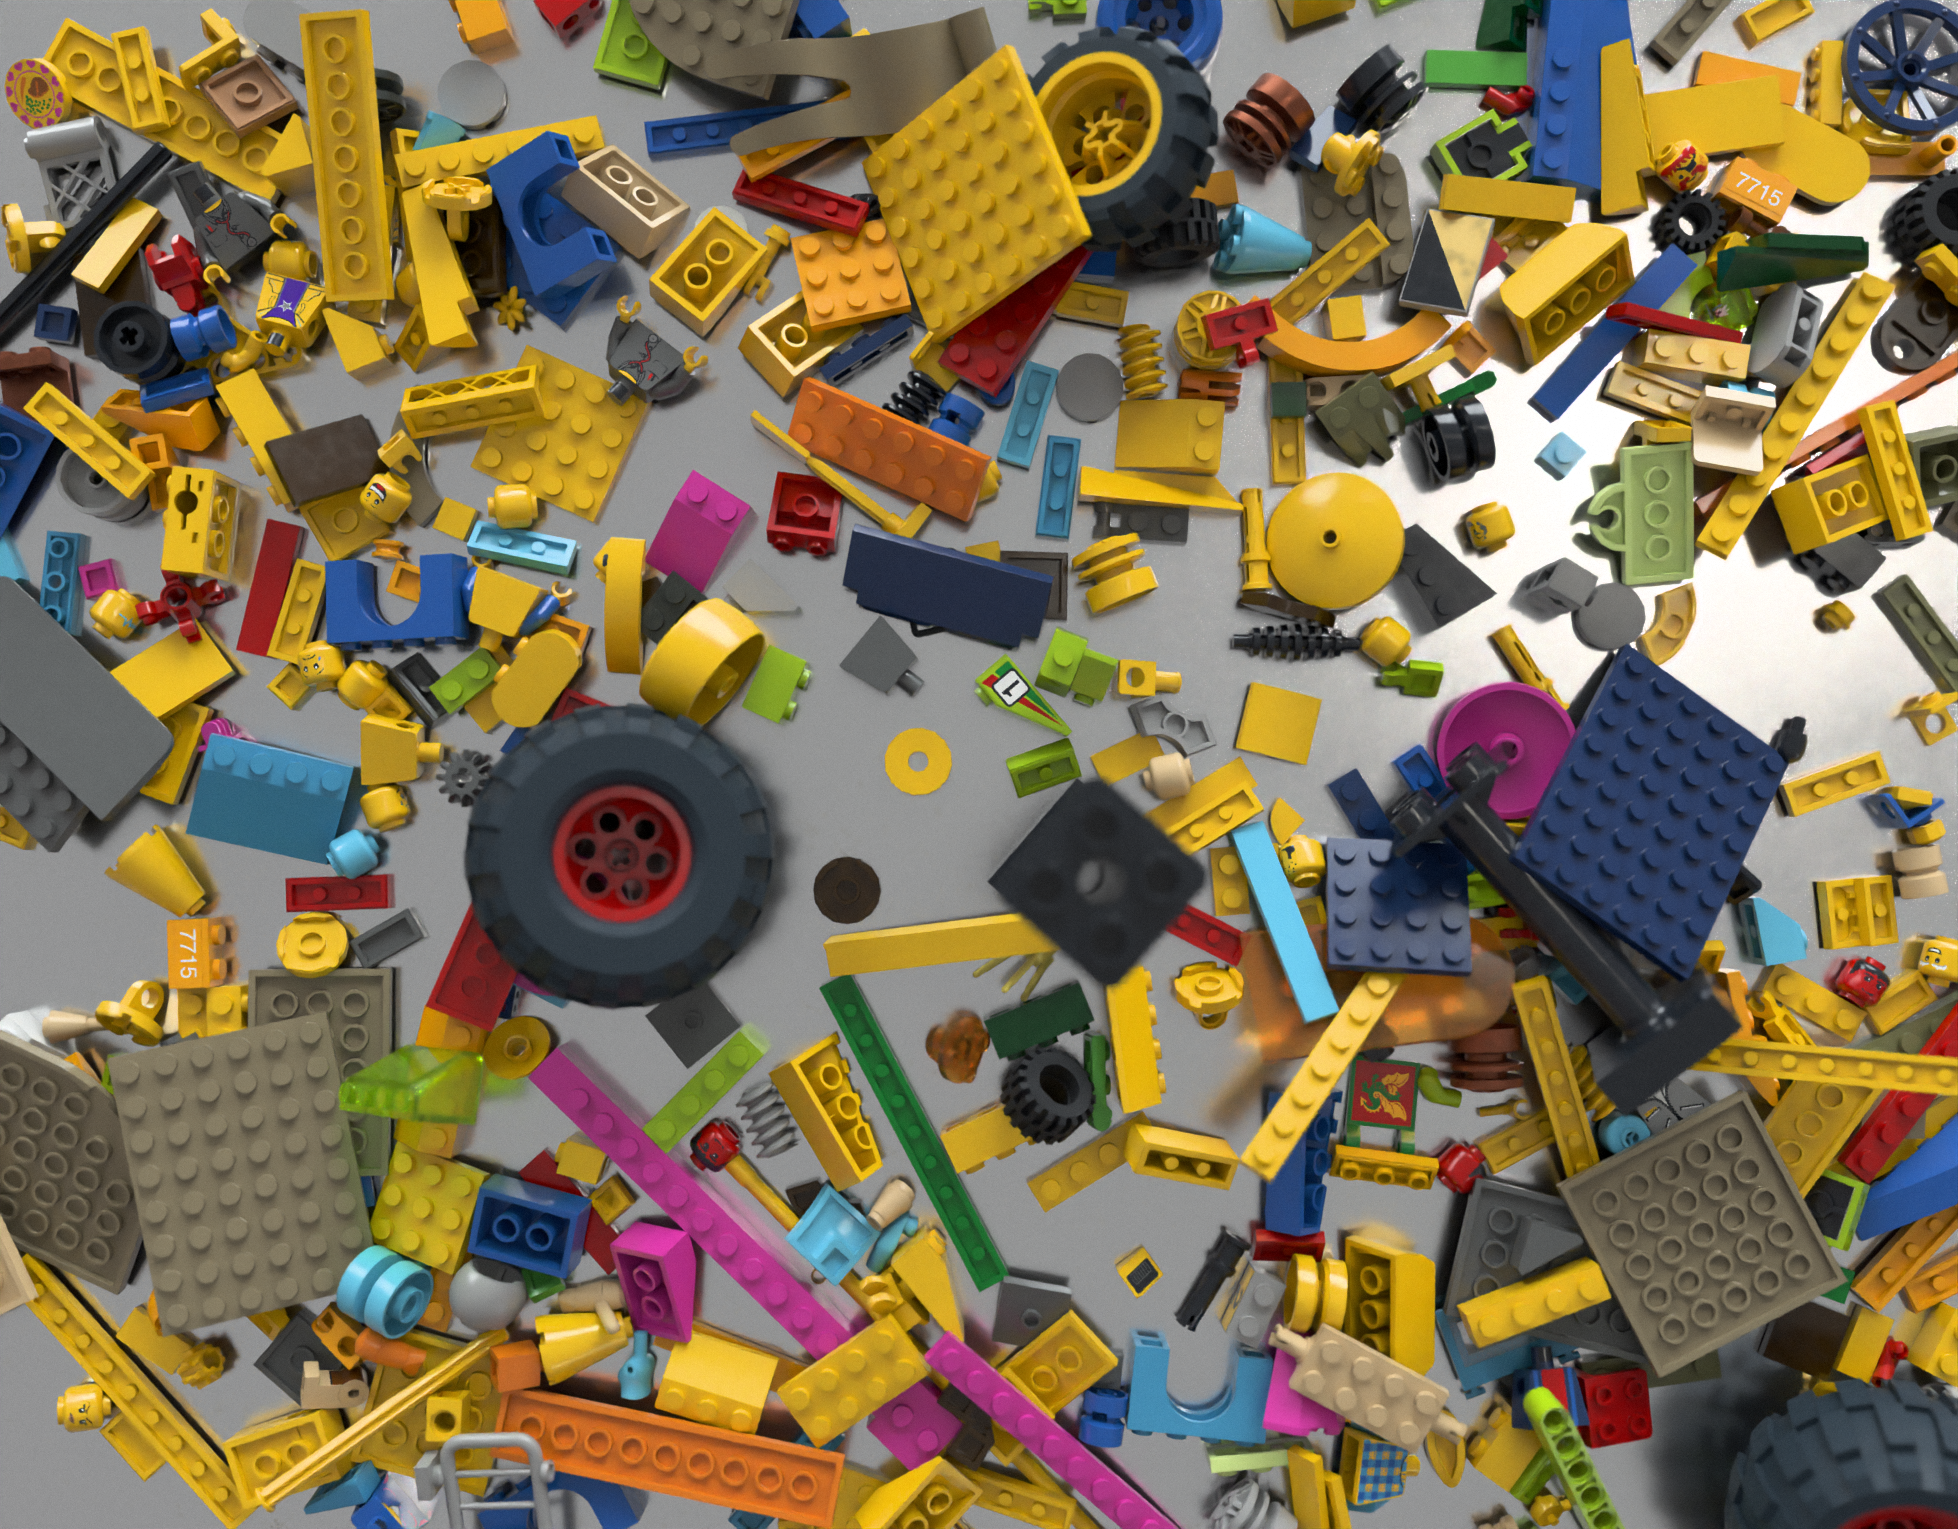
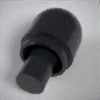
(1793, 741)

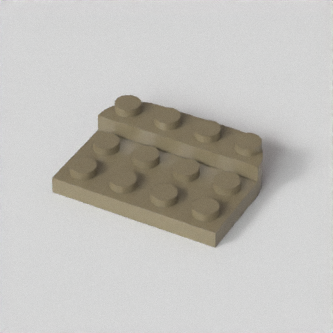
(1332, 217)

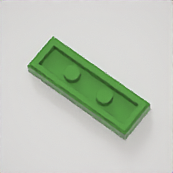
(1475, 69)

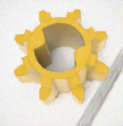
(201, 1365)

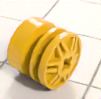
(1189, 335)
(1114, 573)

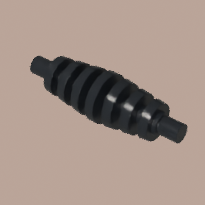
(1296, 642)

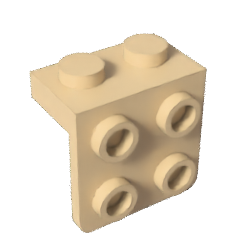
(1729, 430)

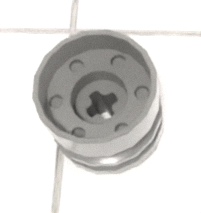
(1249, 1508)

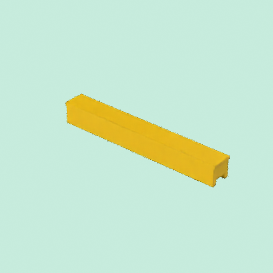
(932, 945)

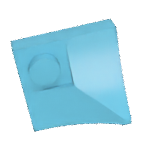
(832, 1235)

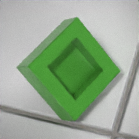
(541, 1285)

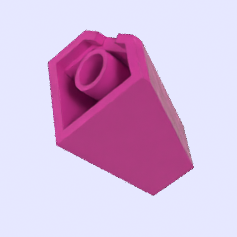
(1292, 1411)

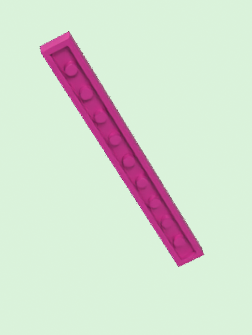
(1043, 1435)

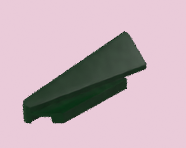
(1505, 24)
(1789, 258)

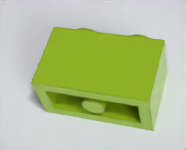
(776, 685)

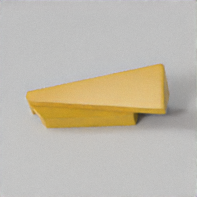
(1625, 133)
(440, 275)
(1157, 490)

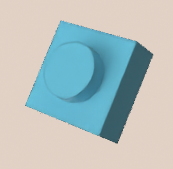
(1561, 454)

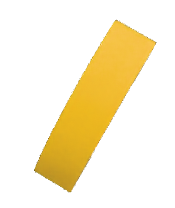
(624, 605)

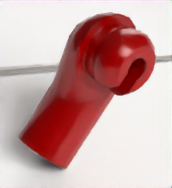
(1510, 103)
(1889, 1361)

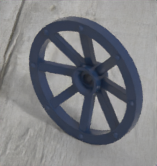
(1906, 69)

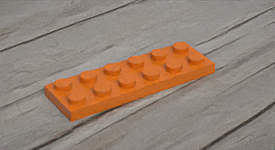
(888, 448)

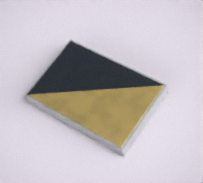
(1447, 262)

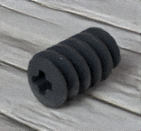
(914, 396)

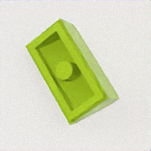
(1043, 767)

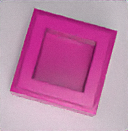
(99, 578)

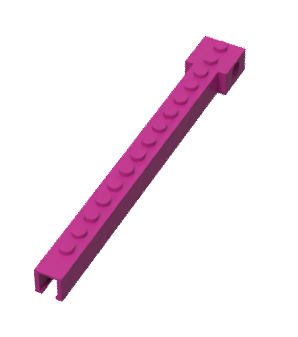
(908, 1424)

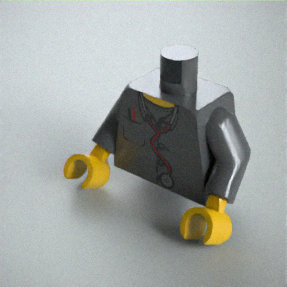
(233, 228)
(644, 361)

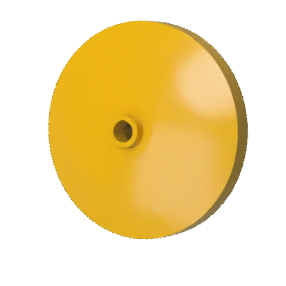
(1360, 559)

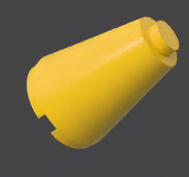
(159, 874)
(577, 1342)

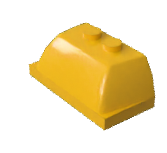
(1566, 286)
(1391, 1302)

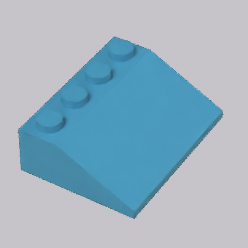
(268, 798)

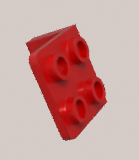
(1615, 1407)

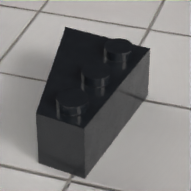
(1438, 580)

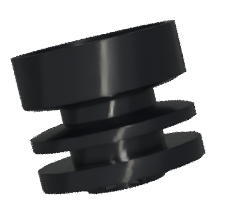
(1382, 91)

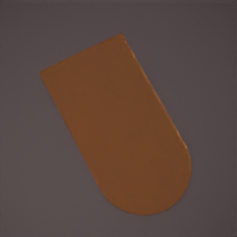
(1421, 1012)

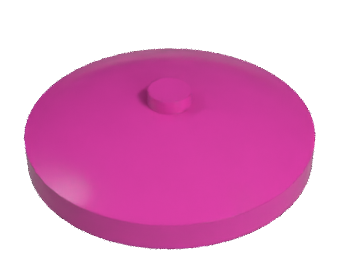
(1526, 724)

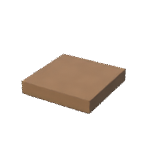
(248, 96)

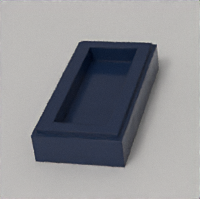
(1309, 148)

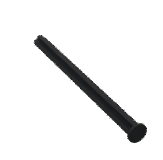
(83, 233)

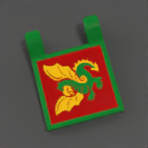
(1382, 1097)

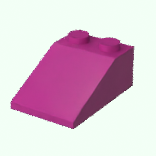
(698, 531)
(657, 1279)

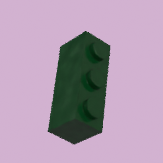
(1039, 1021)

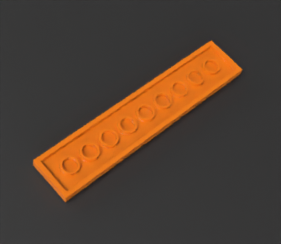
(674, 1456)

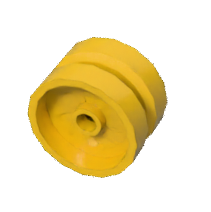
(1314, 1293)

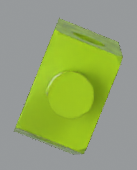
(1061, 661)

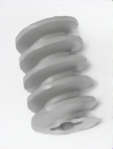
(766, 1120)

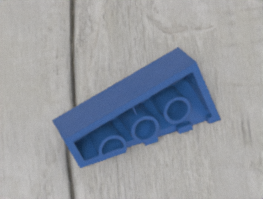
(1297, 1192)

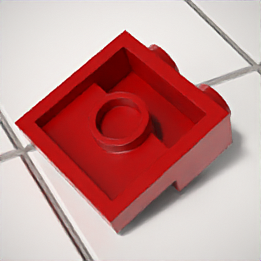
(804, 514)

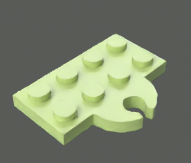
(1650, 513)

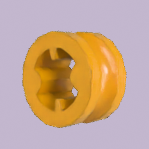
(387, 549)

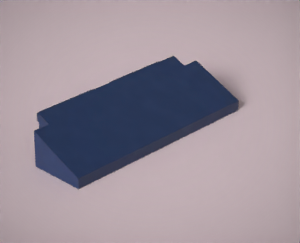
(946, 587)

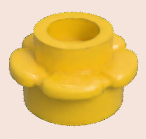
(1838, 616)

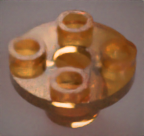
(958, 1048)

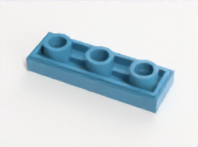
(62, 558)

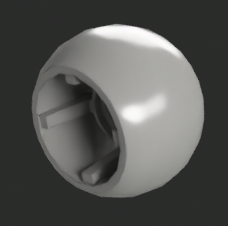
(487, 1294)

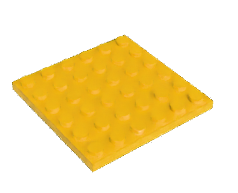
(975, 195)

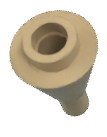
(65, 1025)

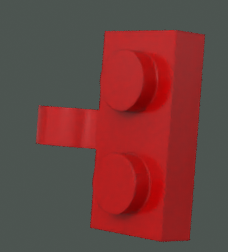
(1239, 327)

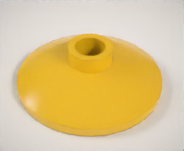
(509, 1040)

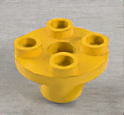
(1351, 159)

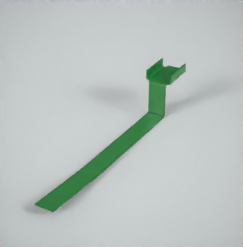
(1476, 384)

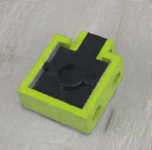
(1483, 149)
(1837, 1207)

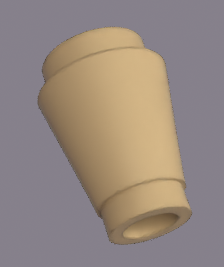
(891, 1204)

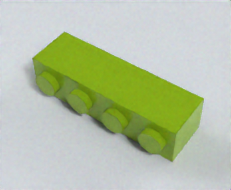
(704, 1090)

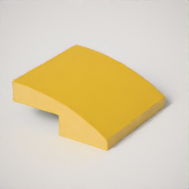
(1523, 238)
(1278, 723)
(1857, 912)

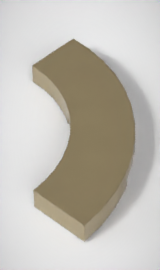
(425, 499)

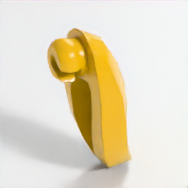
(1445, 1457)

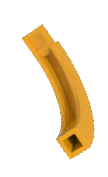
(1335, 358)

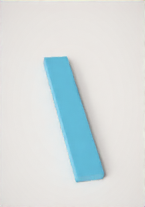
(1284, 922)

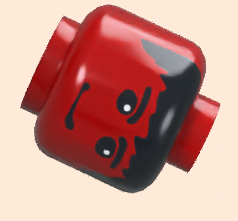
(1863, 982)
(715, 1146)
(1460, 1167)

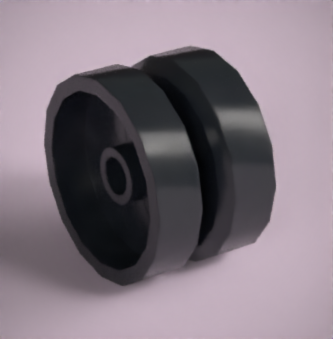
(137, 343)
(1459, 438)

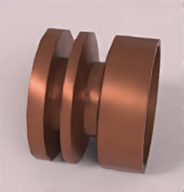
(1269, 120)
(1487, 1060)

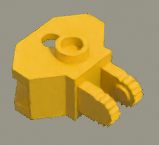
(891, 1294)

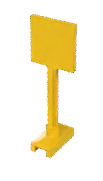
(890, 522)

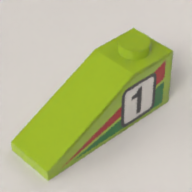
(1015, 694)

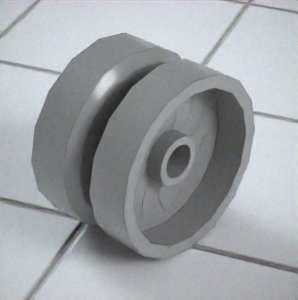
(91, 493)

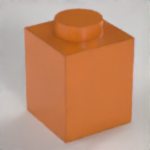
(515, 1366)

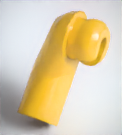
(249, 354)

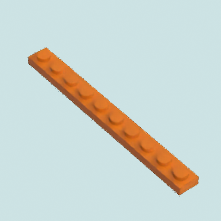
(1828, 435)

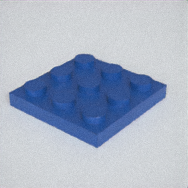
(556, 224)

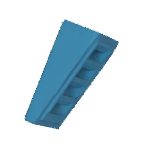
(348, 1491)

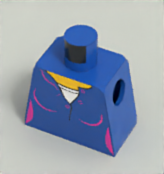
(388, 1509)

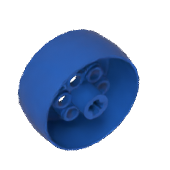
(1197, 43)

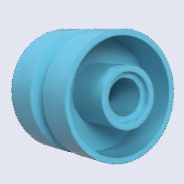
(385, 1291)

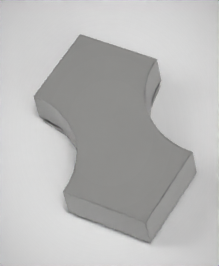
(1159, 718)

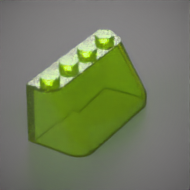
(417, 1086)

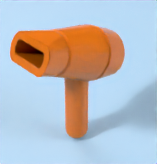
(389, 1352)

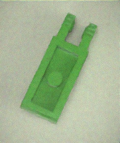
(1095, 1057)

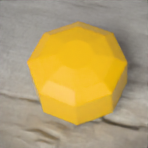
(1926, 833)

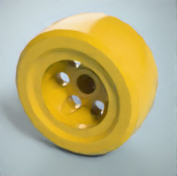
(701, 662)

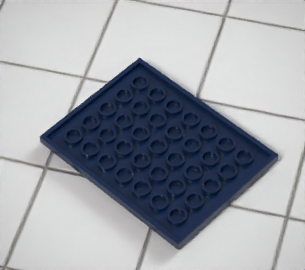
(1651, 813)

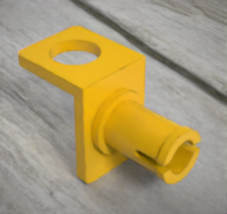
(1146, 679)

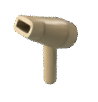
(595, 1297)

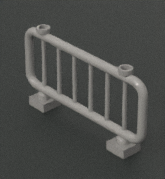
(439, 1469)

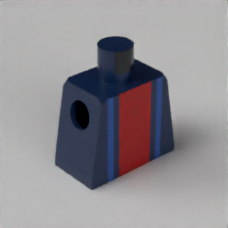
(1557, 1379)

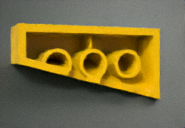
(828, 1112)

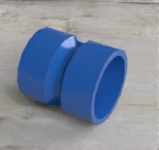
(203, 333)
(958, 409)
(1102, 1422)

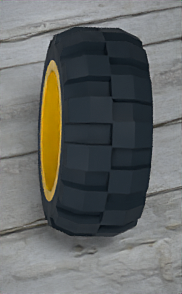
(1166, 147)

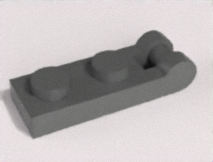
(1149, 522)

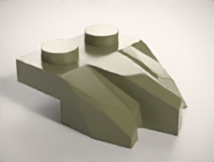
(1363, 419)

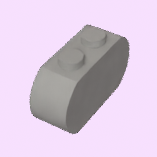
(276, 32)
(1785, 335)

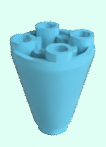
(1258, 244)

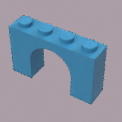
(1234, 1419)

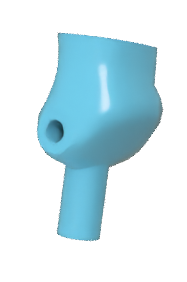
(637, 1371)

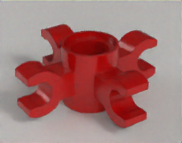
(185, 615)

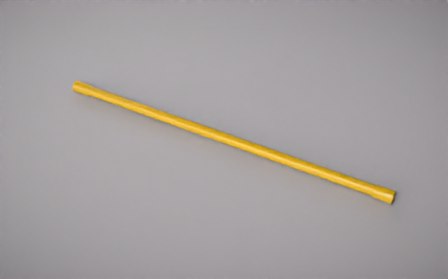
(748, 1178)

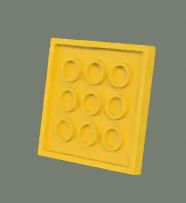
(570, 450)
(403, 1441)

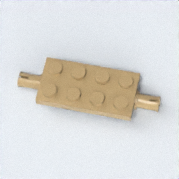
(1367, 1387)

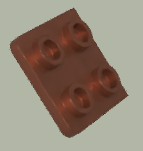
(27, 372)

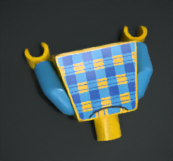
(1373, 1469)

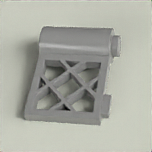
(66, 146)

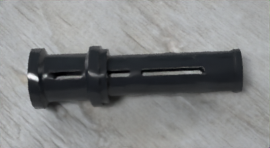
(1221, 1266)

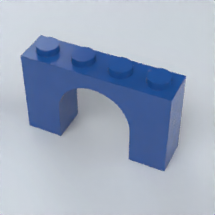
(519, 187)
(356, 622)
(612, 1503)

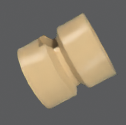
(1920, 871)

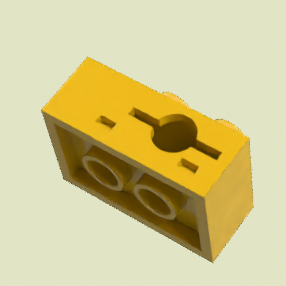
(199, 523)
(275, 1446)

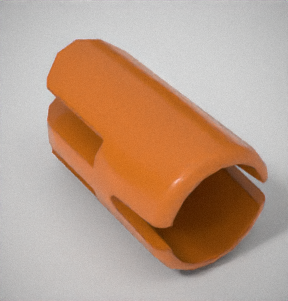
(1210, 386)

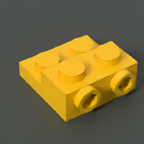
(212, 1010)

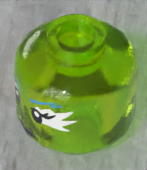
(1732, 308)

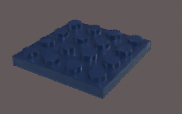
(1398, 911)

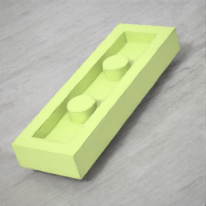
(1260, 1458)

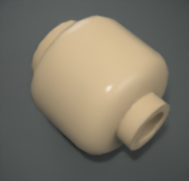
(1169, 776)

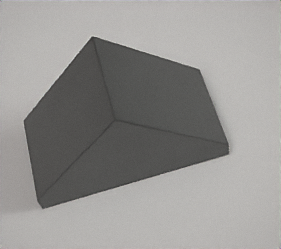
(1539, 1243)

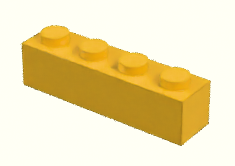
(1827, 83)

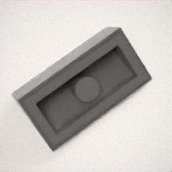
(412, 682)

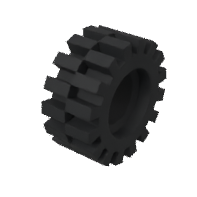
(1703, 209)

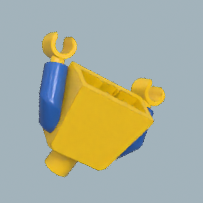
(506, 603)

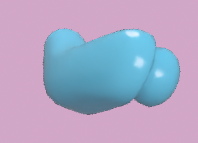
(888, 1241)

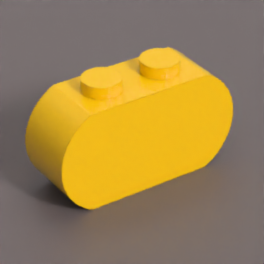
(535, 677)

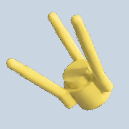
(1043, 959)

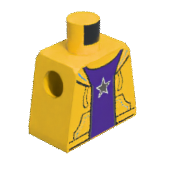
(290, 312)

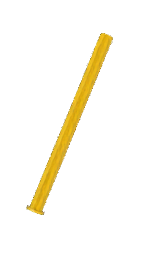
(379, 1419)

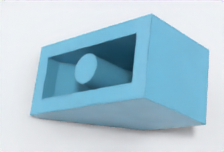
(1772, 934)

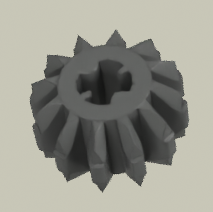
(460, 766)

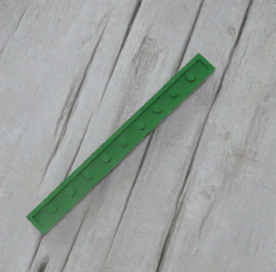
(914, 1132)

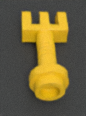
(777, 238)

